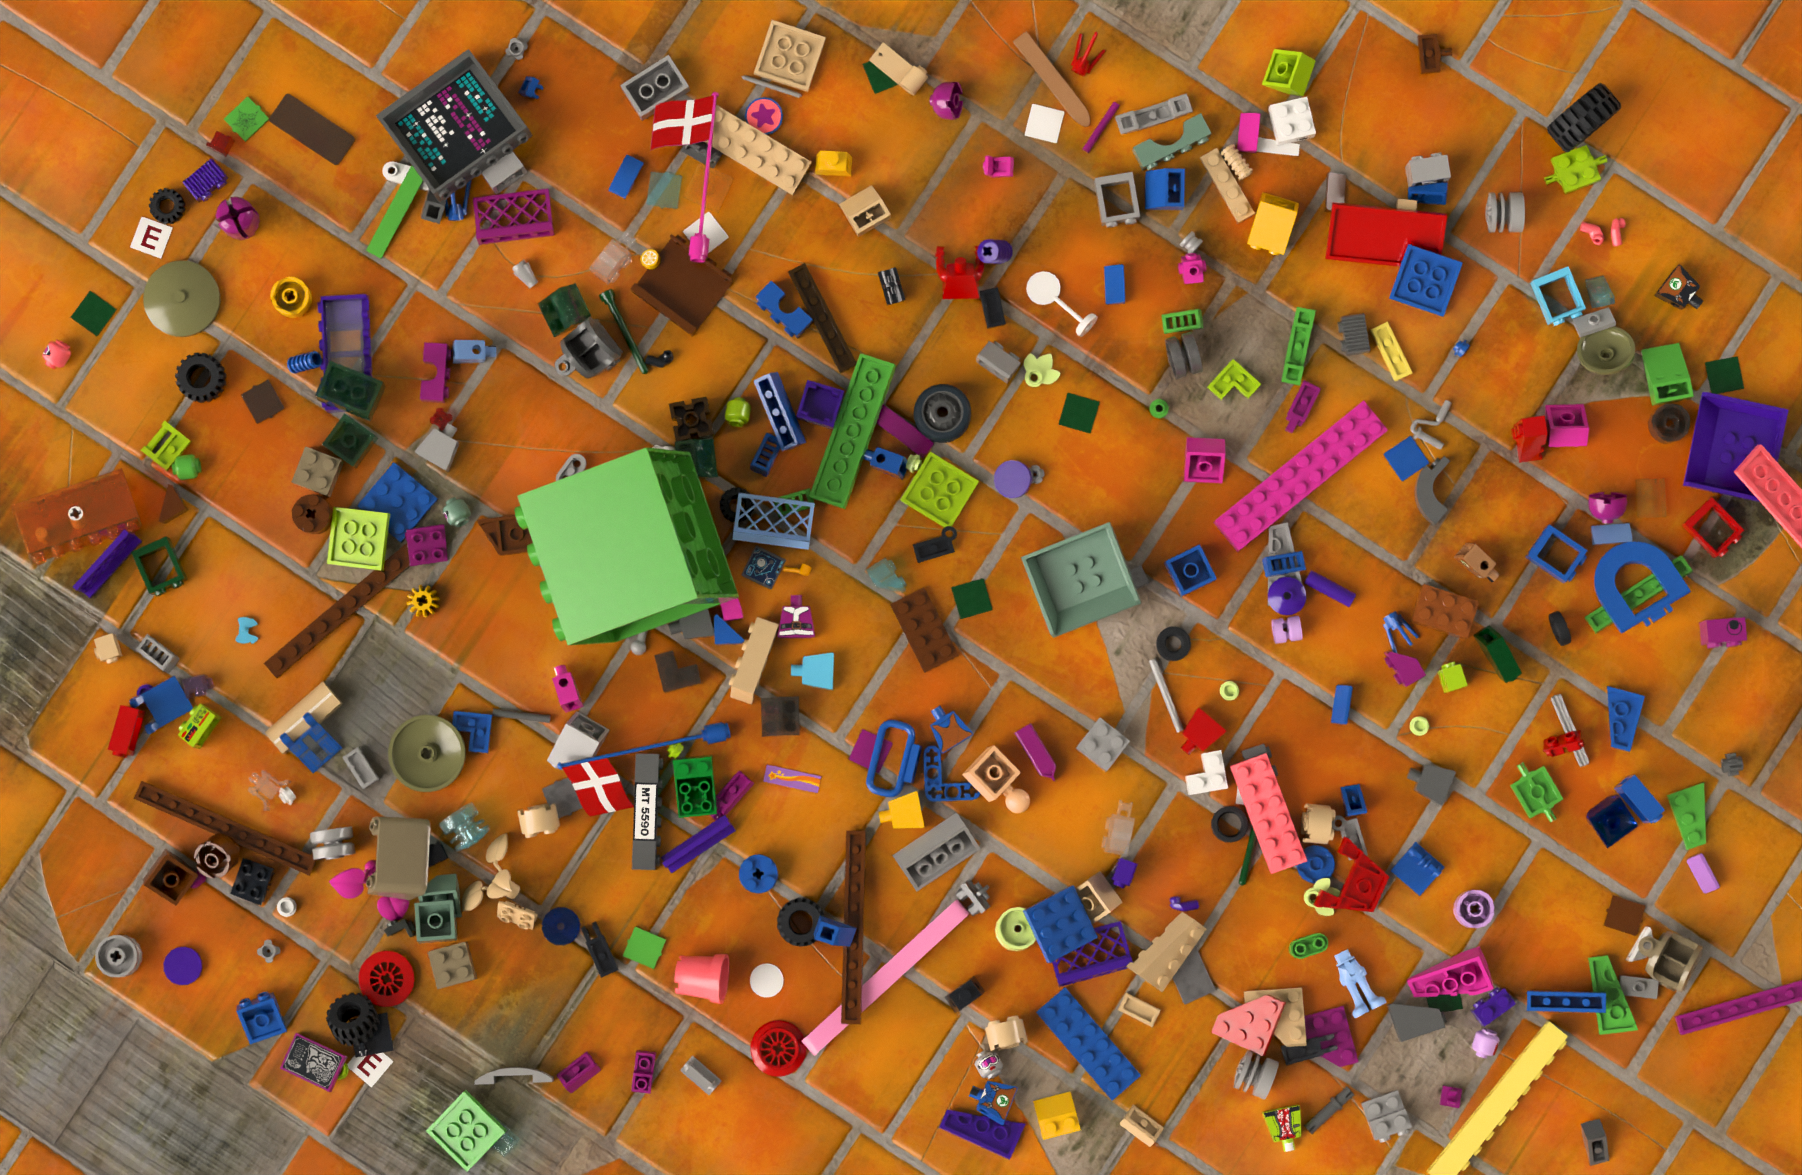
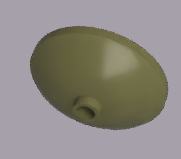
(1606, 343)

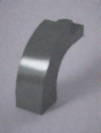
(1424, 496)

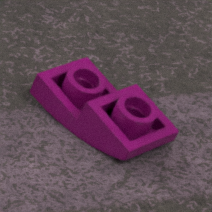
(643, 1071)

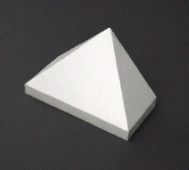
(1635, 954)

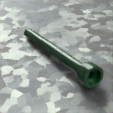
(608, 298)
(1248, 857)

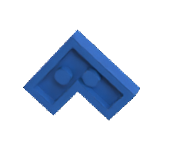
(478, 725)

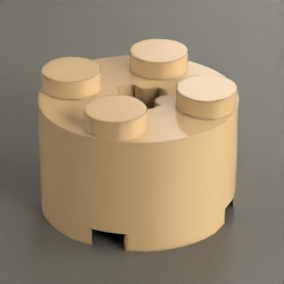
(539, 819)
(1317, 823)
(1006, 1034)

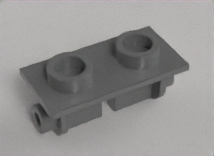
(699, 152)

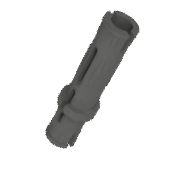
(1332, 1107)

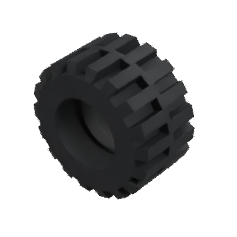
(189, 366)
(784, 917)
(345, 1009)

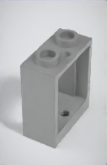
(1113, 180)

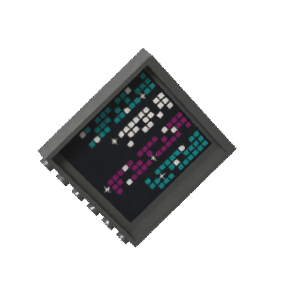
(454, 125)

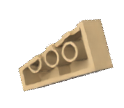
(753, 660)
(1168, 951)

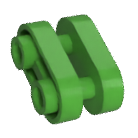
(1308, 945)

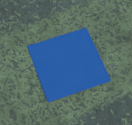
(1406, 458)

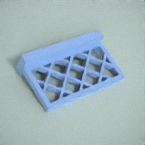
(769, 537)

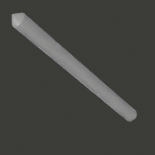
(771, 86)

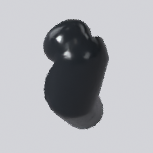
(661, 361)

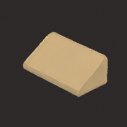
(1141, 1126)

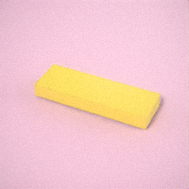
(1391, 351)

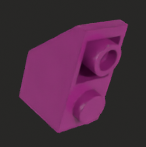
(1406, 668)

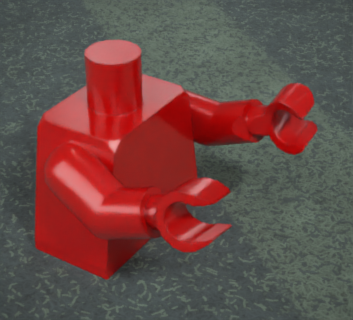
(959, 278)

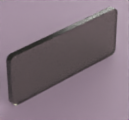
(312, 129)

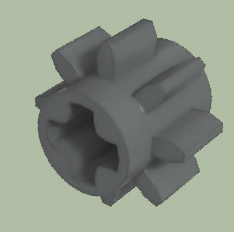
(1731, 764)

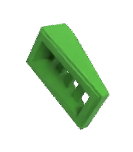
(1199, 321)
(792, 496)

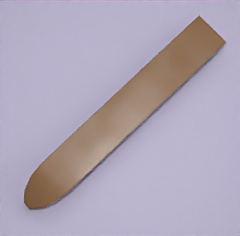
(1052, 79)

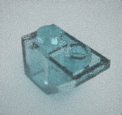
(884, 576)

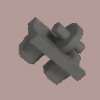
(977, 895)

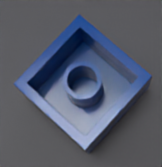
(1190, 570)

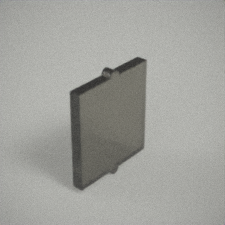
(262, 401)

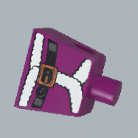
(796, 620)

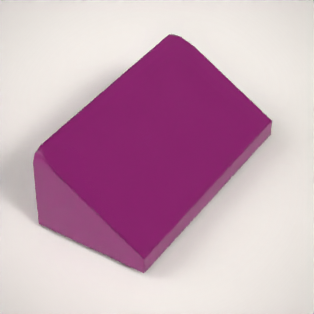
(578, 1072)

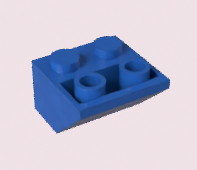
(1164, 189)

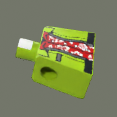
(1284, 1125)

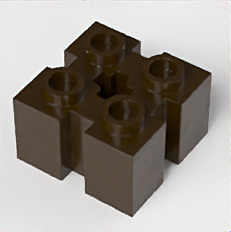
(682, 413)

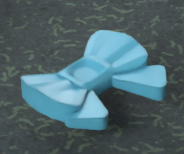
(243, 636)

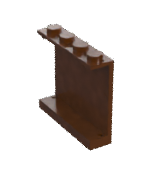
(683, 288)

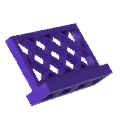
(107, 563)
(698, 844)
(1100, 968)

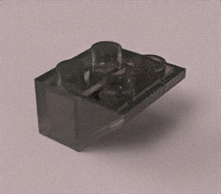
(780, 716)

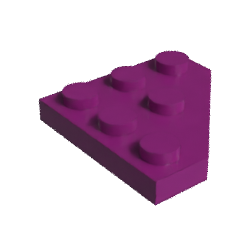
(1334, 1022)

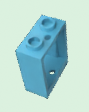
(1552, 277)

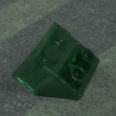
(564, 309)
(702, 454)

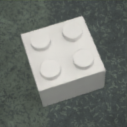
(1291, 121)

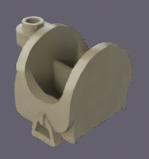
(1671, 959)

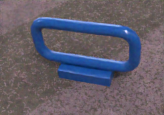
(909, 762)

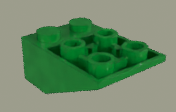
(695, 786)

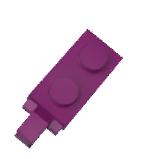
(1301, 405)
(731, 794)

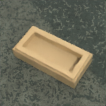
(1139, 1009)

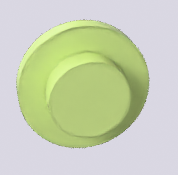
(913, 463)
(1229, 690)
(1419, 725)

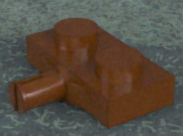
(1430, 53)

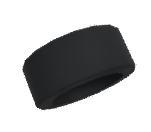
(1229, 809)

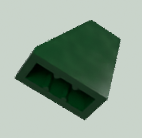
(1498, 654)

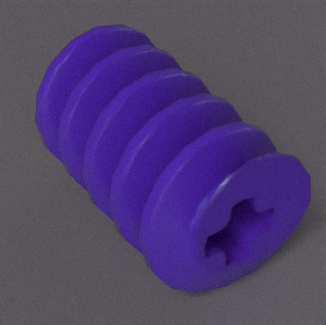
(994, 251)

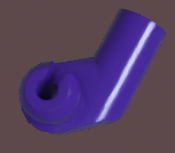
(1183, 906)

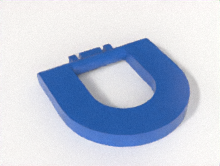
(1660, 566)

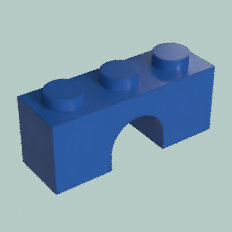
(794, 322)

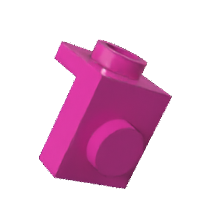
(998, 166)

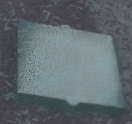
(664, 190)

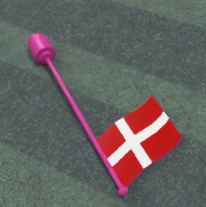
(686, 124)

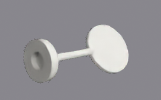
(1045, 288)

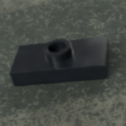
(992, 308)

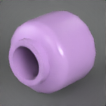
(1485, 1043)

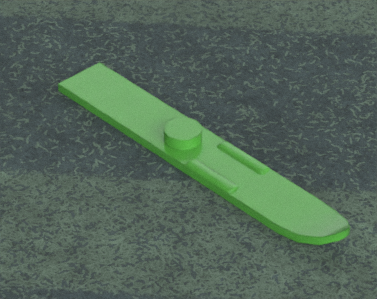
(395, 213)

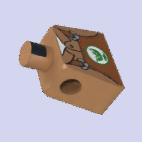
(1472, 556)

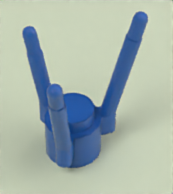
(455, 212)
(1395, 621)

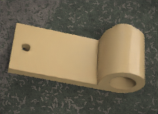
(898, 69)

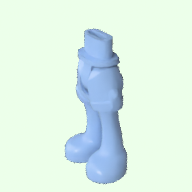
(1352, 973)

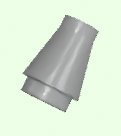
(525, 273)

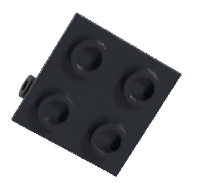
(252, 881)
(380, 1042)

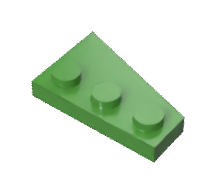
(1689, 813)

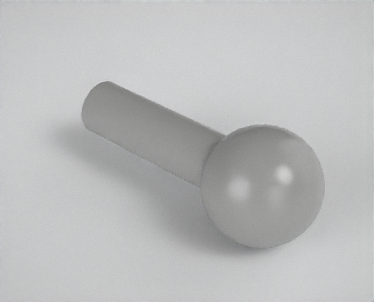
(638, 646)

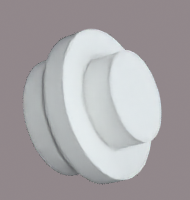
(286, 907)

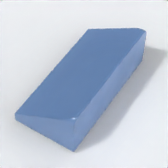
(1611, 534)

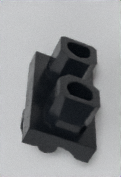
(891, 286)

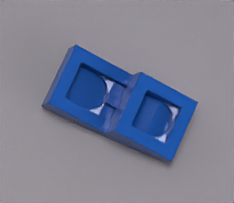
(625, 176)

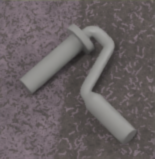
(1425, 437)

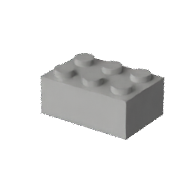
(654, 86)

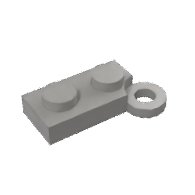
(1352, 831)

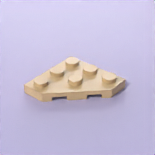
(1292, 1022)

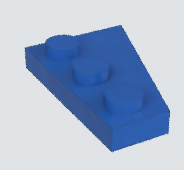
(1623, 717)

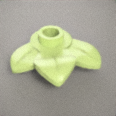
(1041, 368)
(1323, 884)

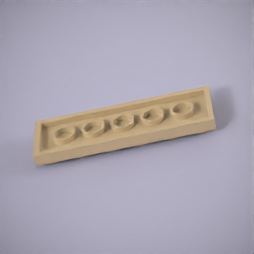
(758, 151)

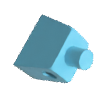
(816, 670)

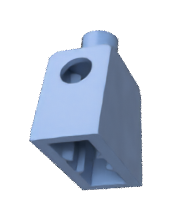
(463, 351)

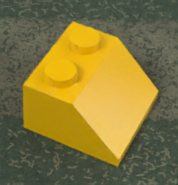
(1056, 1115)

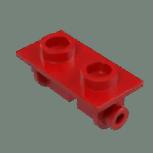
(1555, 744)

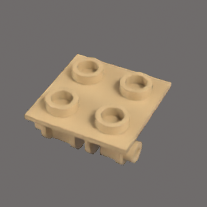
(509, 913)

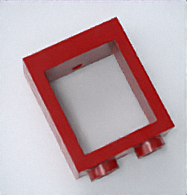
(1699, 513)
(126, 731)

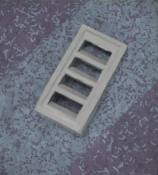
(166, 662)

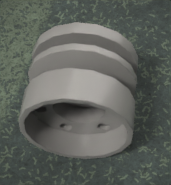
(1505, 212)
(1256, 1074)

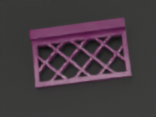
(517, 231)

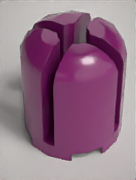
(247, 216)

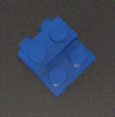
(261, 1017)

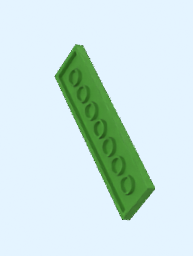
(852, 431)

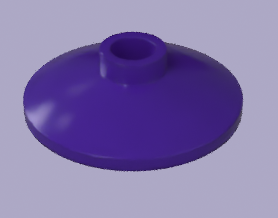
(1286, 606)

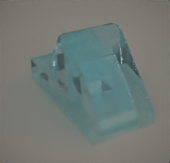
(1599, 292)

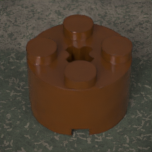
(323, 515)
(216, 856)

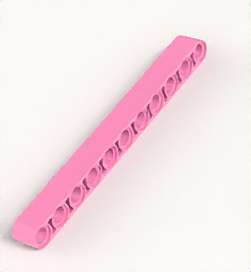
(890, 972)

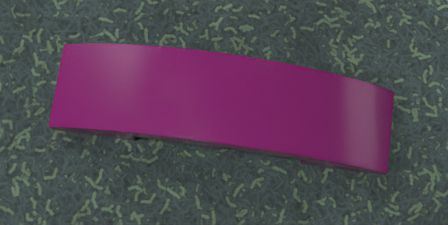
(904, 432)

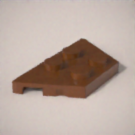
(506, 534)

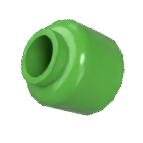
(186, 467)

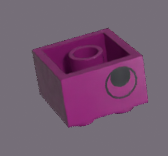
(1723, 631)

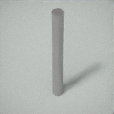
(1166, 695)

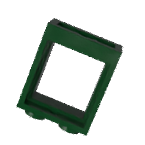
(152, 548)

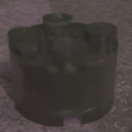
(1678, 428)

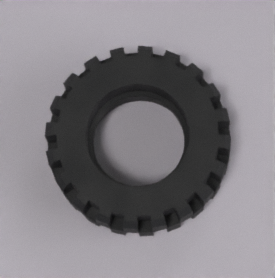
(1584, 117)

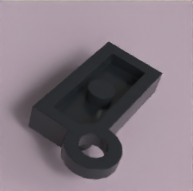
(935, 546)

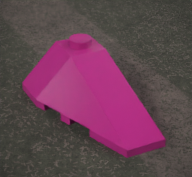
(1457, 975)

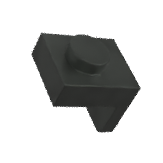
(395, 926)

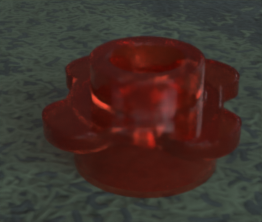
(440, 413)

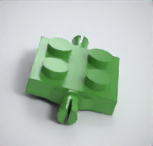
(1536, 792)

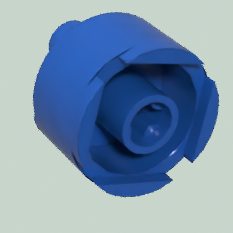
(765, 865)

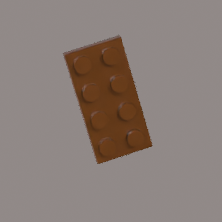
(924, 630)

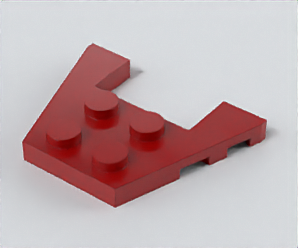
(1362, 886)

